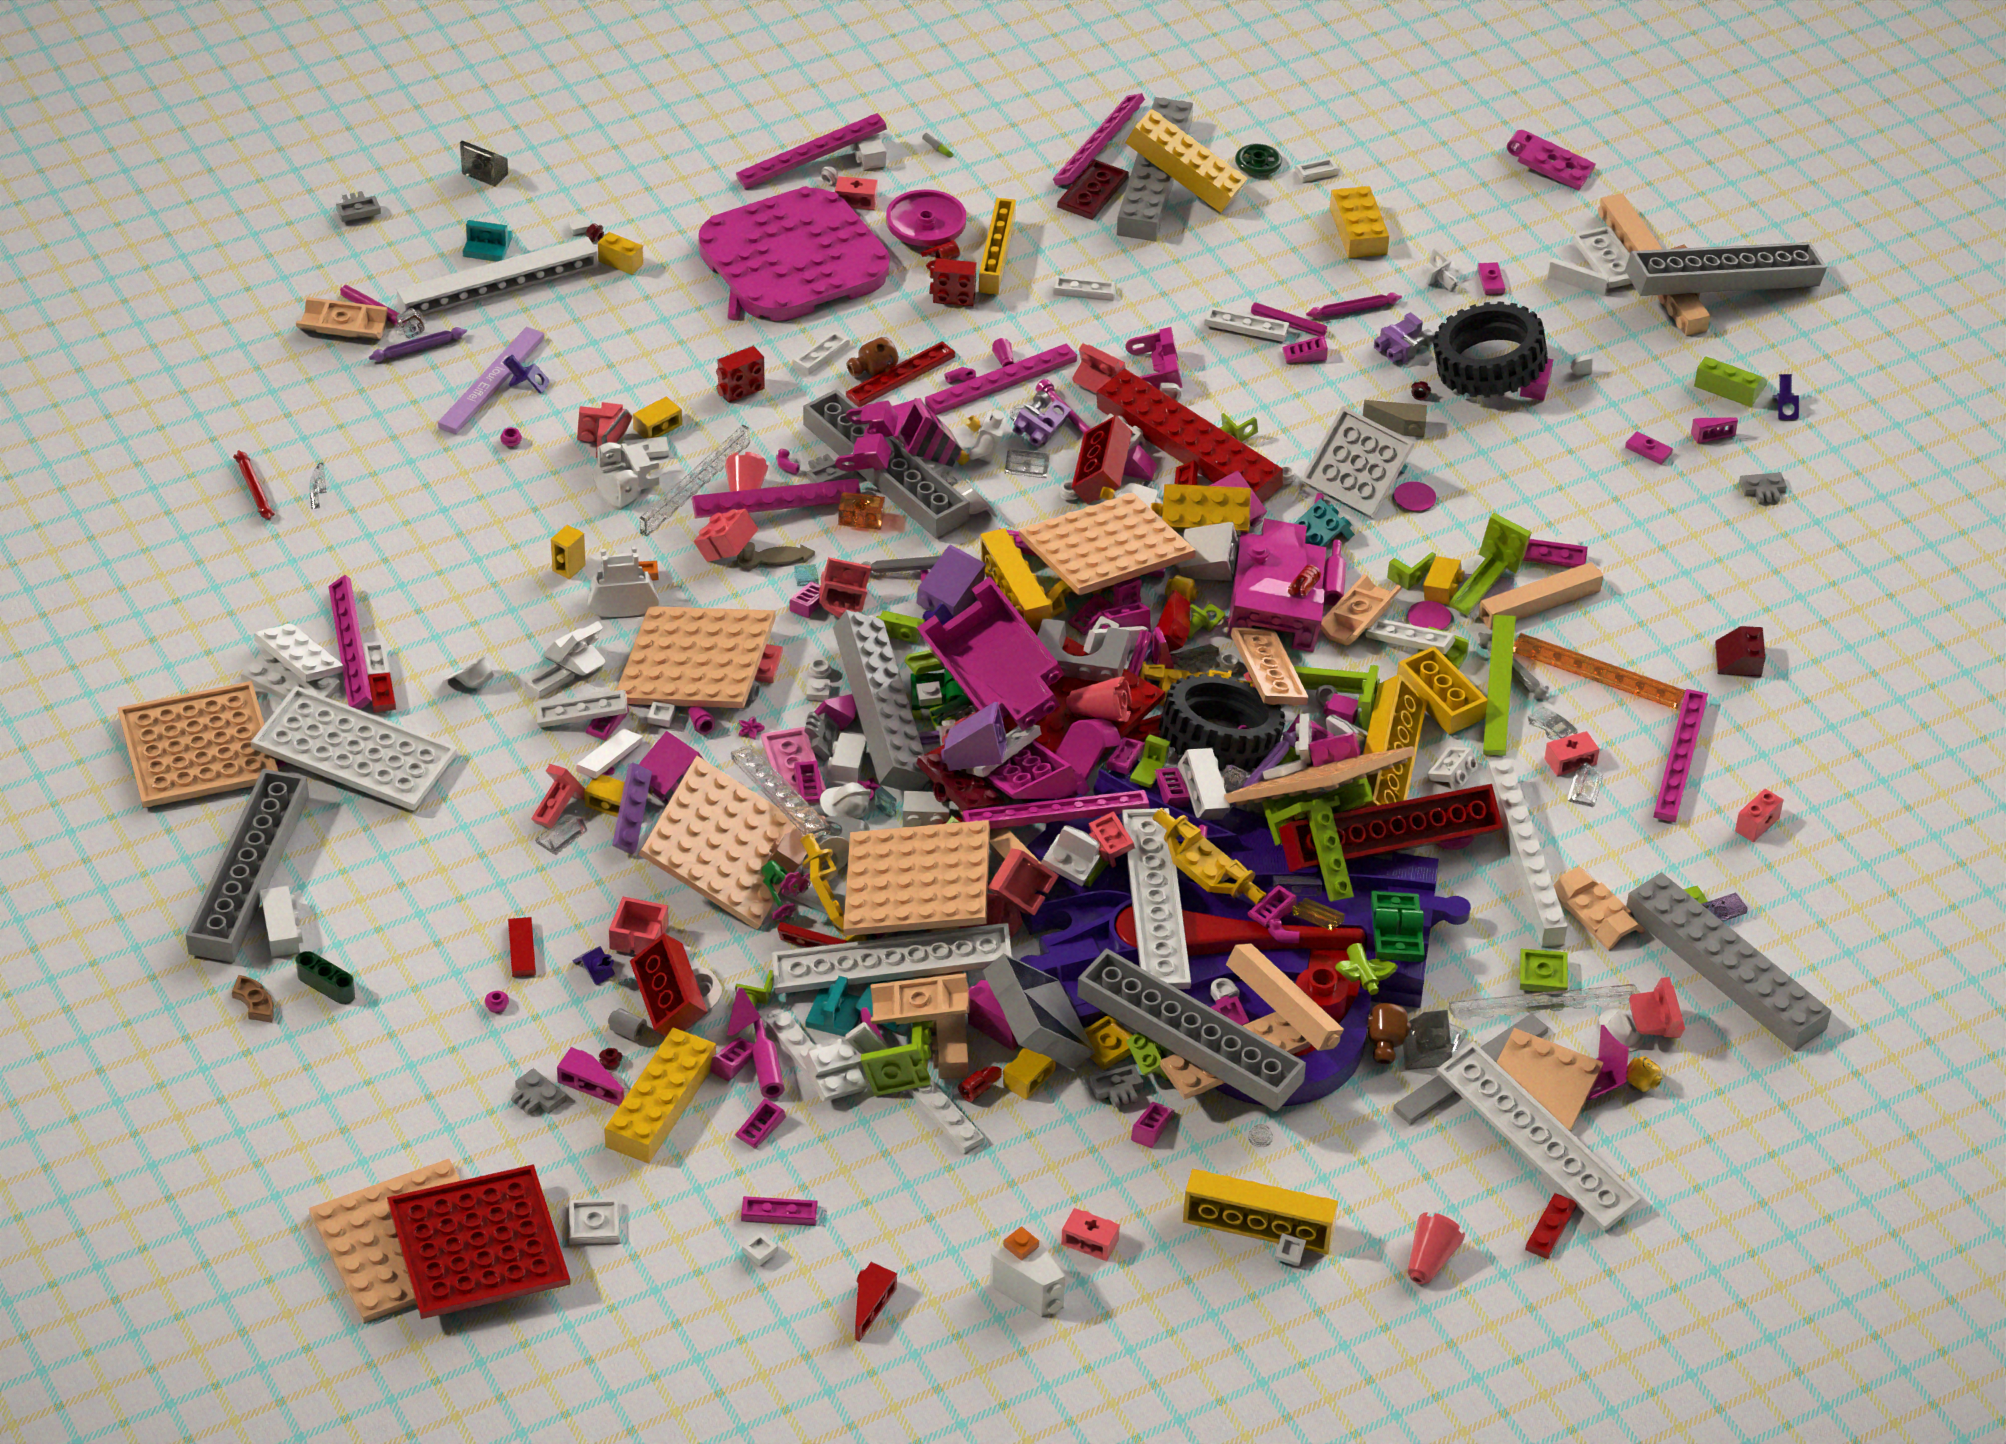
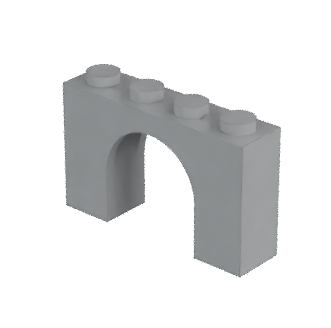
(1099, 666)

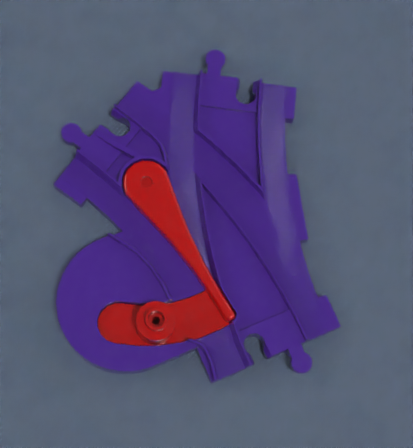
(1216, 922)

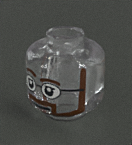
(410, 323)

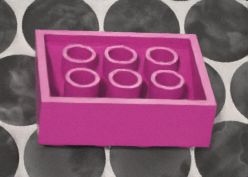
(1034, 774)

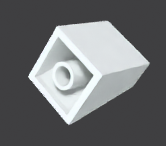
(1215, 552)
(1031, 1282)

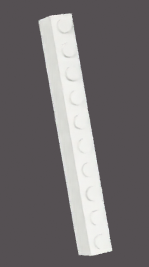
(499, 277)
(1527, 855)

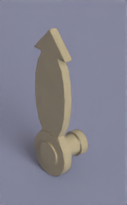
(783, 555)

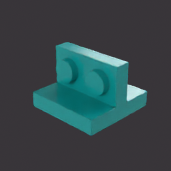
(486, 241)
(834, 1009)

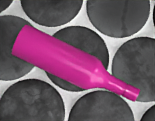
(1334, 576)
(767, 1064)

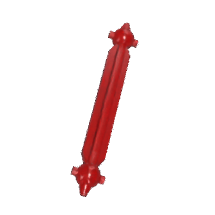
(254, 485)

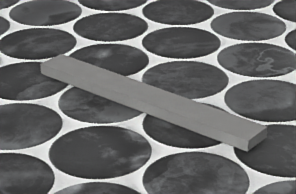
(1438, 1091)

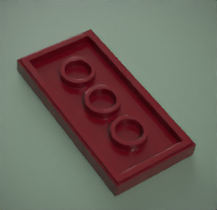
(1093, 189)

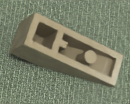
(1398, 417)

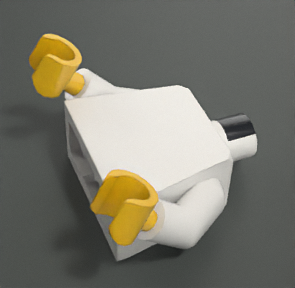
(988, 437)
(1145, 492)

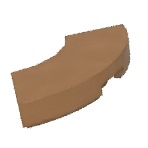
(255, 997)

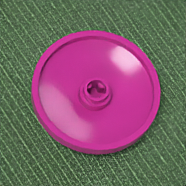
(926, 217)

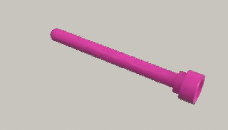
(1047, 387)

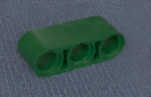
(325, 977)

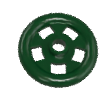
(1258, 158)

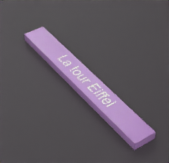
(489, 381)

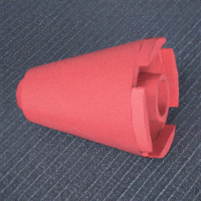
(745, 471)
(1102, 700)
(1433, 1245)

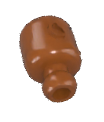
(874, 358)
(1387, 1030)

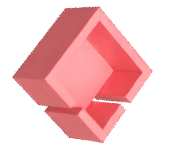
(725, 534)
(1018, 880)
(637, 924)

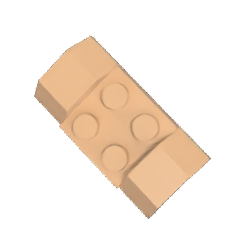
(343, 318)
(1357, 611)
(1595, 907)
(920, 999)

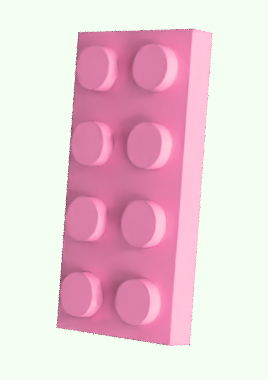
(786, 748)

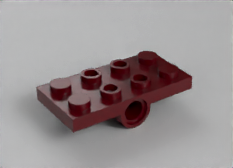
(963, 789)

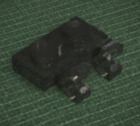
(1189, 657)

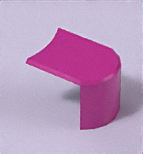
(1086, 743)
(1615, 1064)

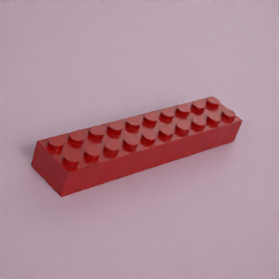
(1187, 434)
(1398, 826)

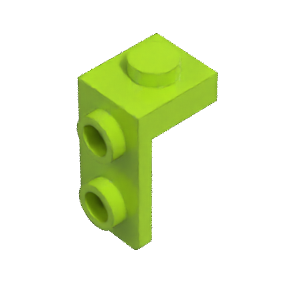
(1407, 576)
(1154, 757)

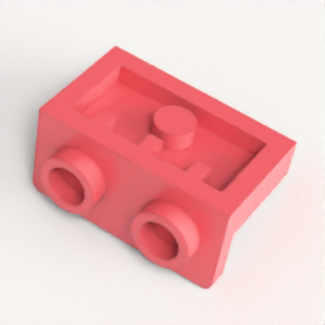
(769, 663)
(1111, 837)

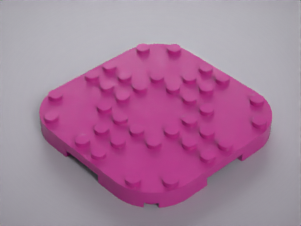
(793, 253)

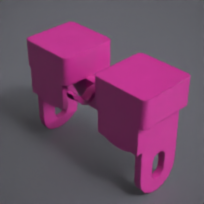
(1163, 356)
(872, 448)

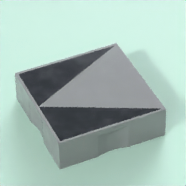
(1038, 1011)

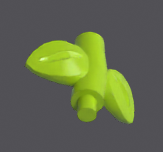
(1367, 972)

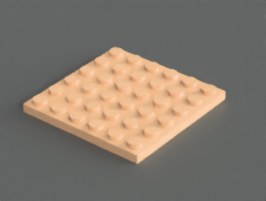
(1106, 543)
(696, 656)
(194, 743)
(1322, 776)
(718, 841)
(917, 878)
(365, 1243)

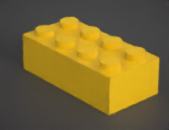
(1359, 222)
(1206, 505)
(1448, 693)

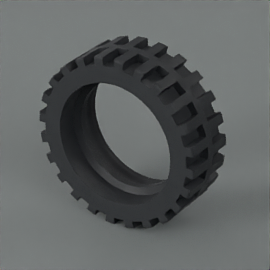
(1492, 374)
(1228, 701)

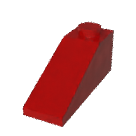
(1175, 621)
(874, 1291)

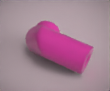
(961, 373)
(784, 462)
(1281, 934)

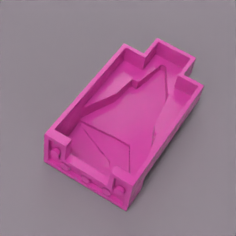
(1262, 588)
(996, 657)

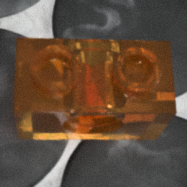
(861, 511)

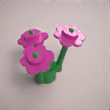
(792, 884)

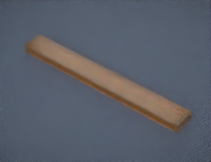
(1599, 671)

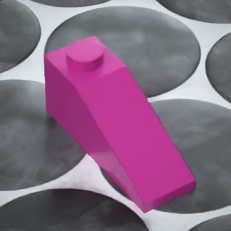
(587, 1075)

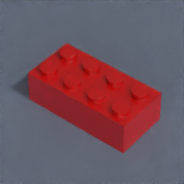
(1101, 459)
(668, 985)

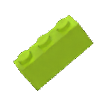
(1729, 381)

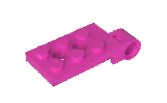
(1538, 152)

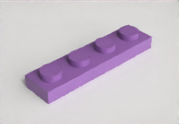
(632, 808)

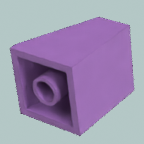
(951, 581)
(976, 740)

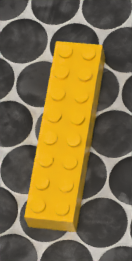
(1393, 725)

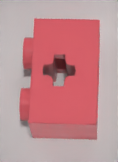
(858, 192)
(1571, 752)
(1759, 815)
(1090, 1234)

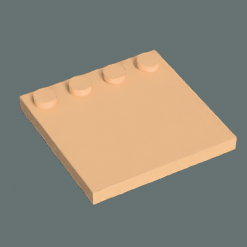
(1551, 1074)

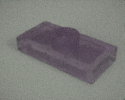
(1727, 907)

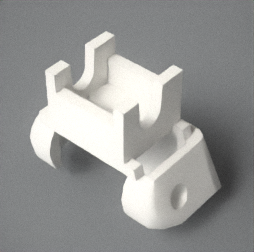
(622, 482)
(624, 588)

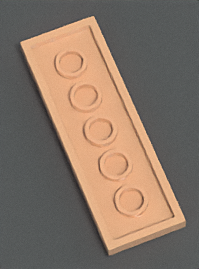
(1269, 666)
(1193, 1080)

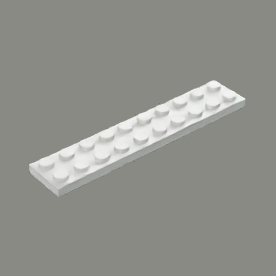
(1156, 900)
(890, 958)
(1539, 1136)

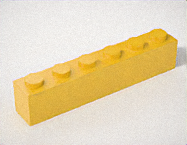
(997, 246)

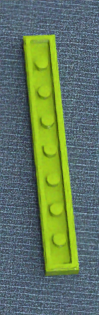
(1499, 685)

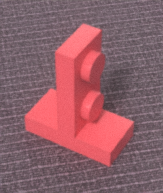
(558, 796)

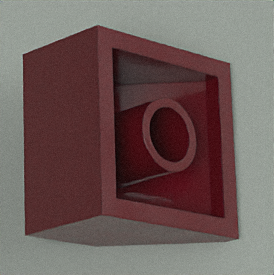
(1741, 652)

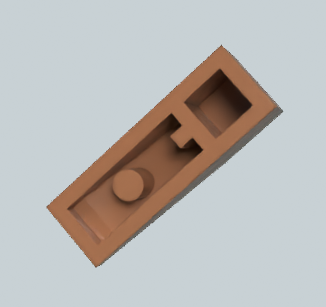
(789, 850)

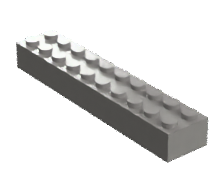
(1148, 184)
(1725, 268)
(905, 481)
(880, 701)
(247, 865)
(1728, 961)
(1191, 1029)

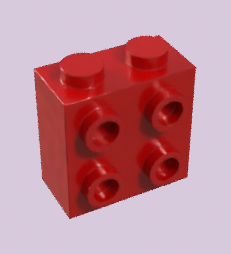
(953, 282)
(740, 374)

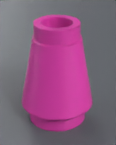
(1003, 351)
(701, 719)

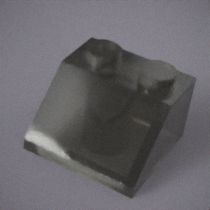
(482, 164)
(1428, 1041)

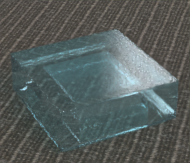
(805, 574)
(885, 802)

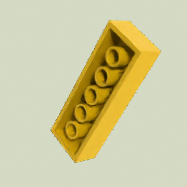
(1186, 160)
(1014, 577)
(660, 1095)
(1259, 1210)

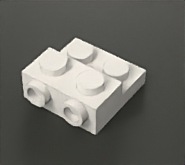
(834, 1070)

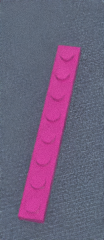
(1098, 139)
(811, 151)
(1000, 379)
(774, 498)
(350, 643)
(1680, 755)
(1058, 809)

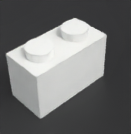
(848, 758)
(923, 809)

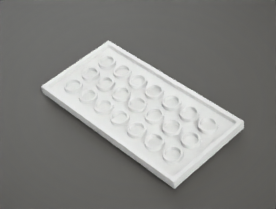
(354, 748)

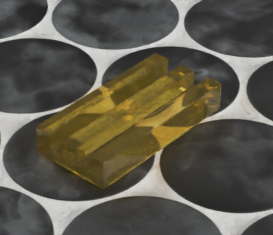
(1318, 914)

